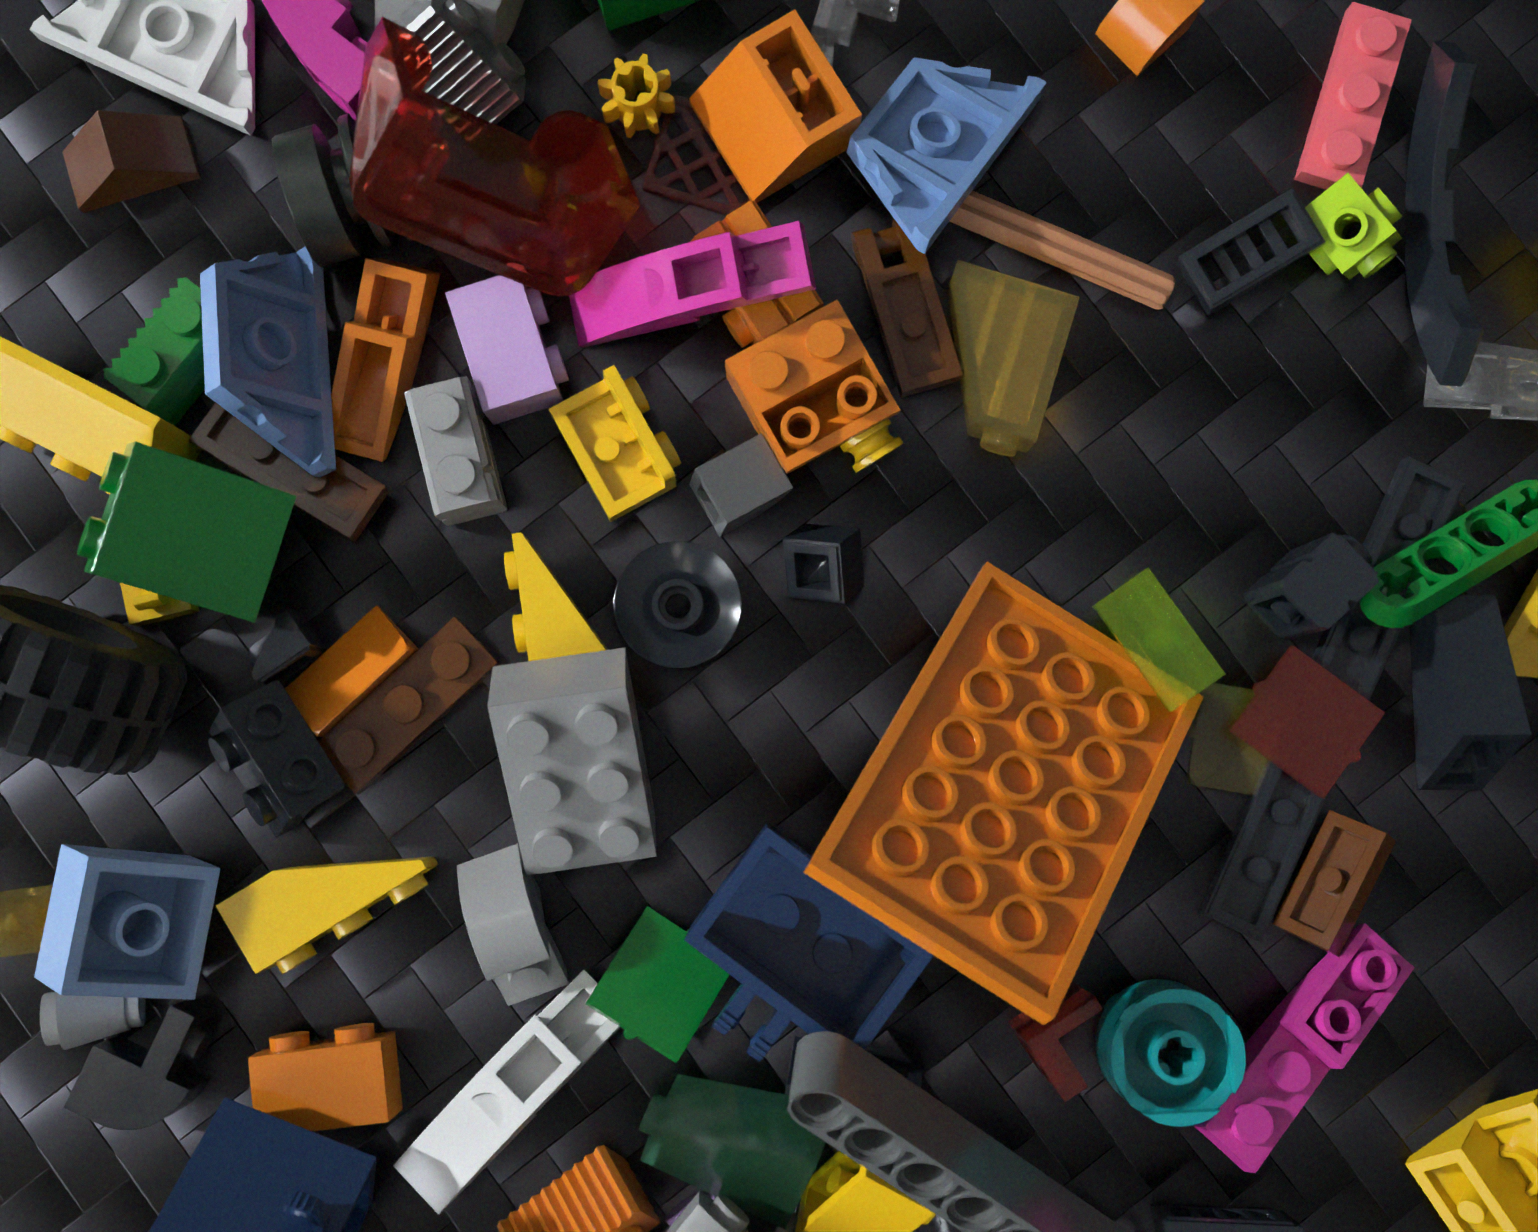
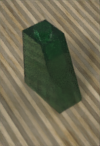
(732, 1145)

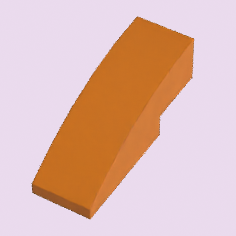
(380, 355)

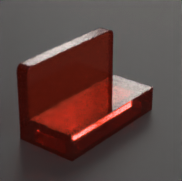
(1043, 1044)

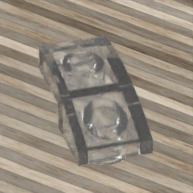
(1498, 380)

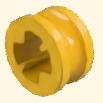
(871, 445)

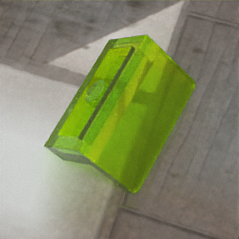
(1158, 639)

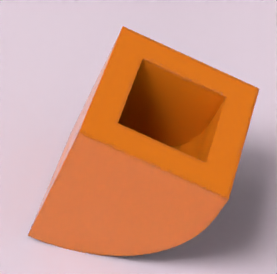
(1146, 28)

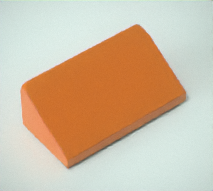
(350, 671)

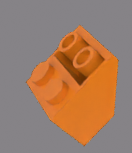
(776, 108)
(810, 387)

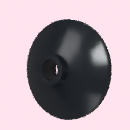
(668, 572)

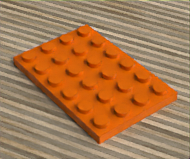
(1006, 794)

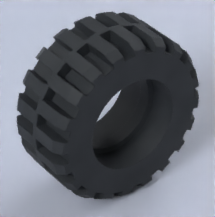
(82, 686)

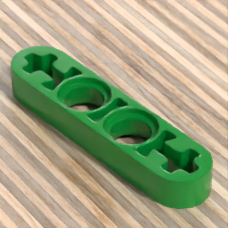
(1459, 547)

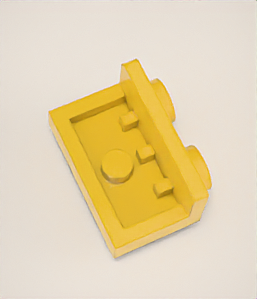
(616, 445)

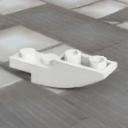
(505, 1095)

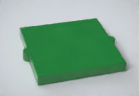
(658, 986)

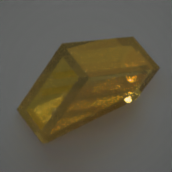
(1009, 353)

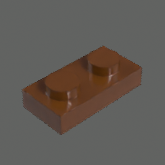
(1334, 882)

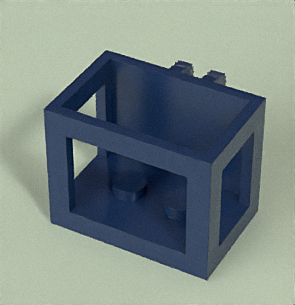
(801, 949)
(268, 1178)

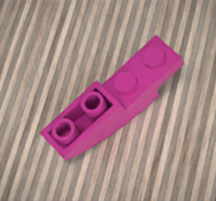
(325, 44)
(691, 282)
(1302, 1040)

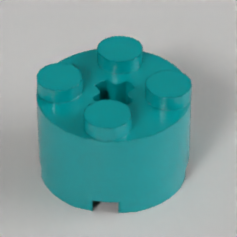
(1196, 1075)

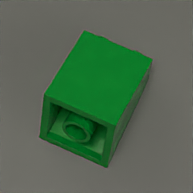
(186, 531)

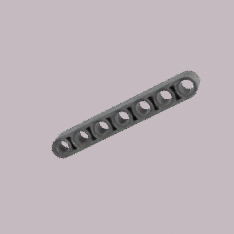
(925, 1145)

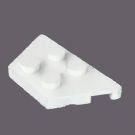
(177, 48)

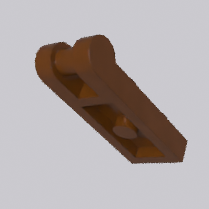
(907, 311)

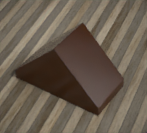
(128, 157)

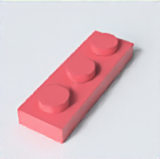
(1353, 96)

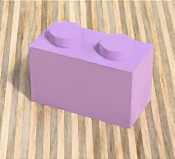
(506, 347)

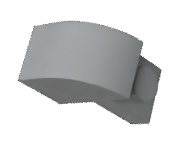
(509, 926)

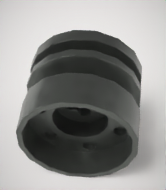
(320, 192)

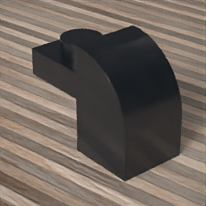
(138, 1087)

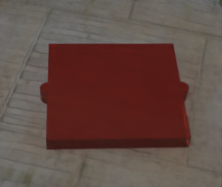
(1306, 721)

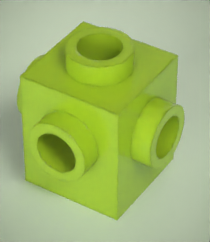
(1340, 209)

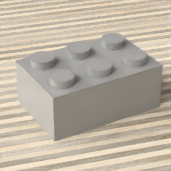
(573, 761)

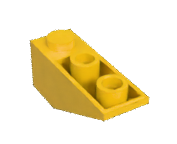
(549, 617)
(298, 905)

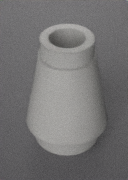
(85, 1019)

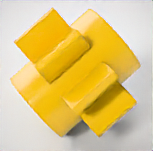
(623, 86)

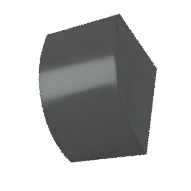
(740, 484)

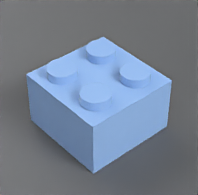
(126, 923)

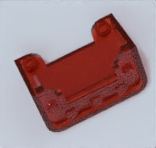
(476, 191)

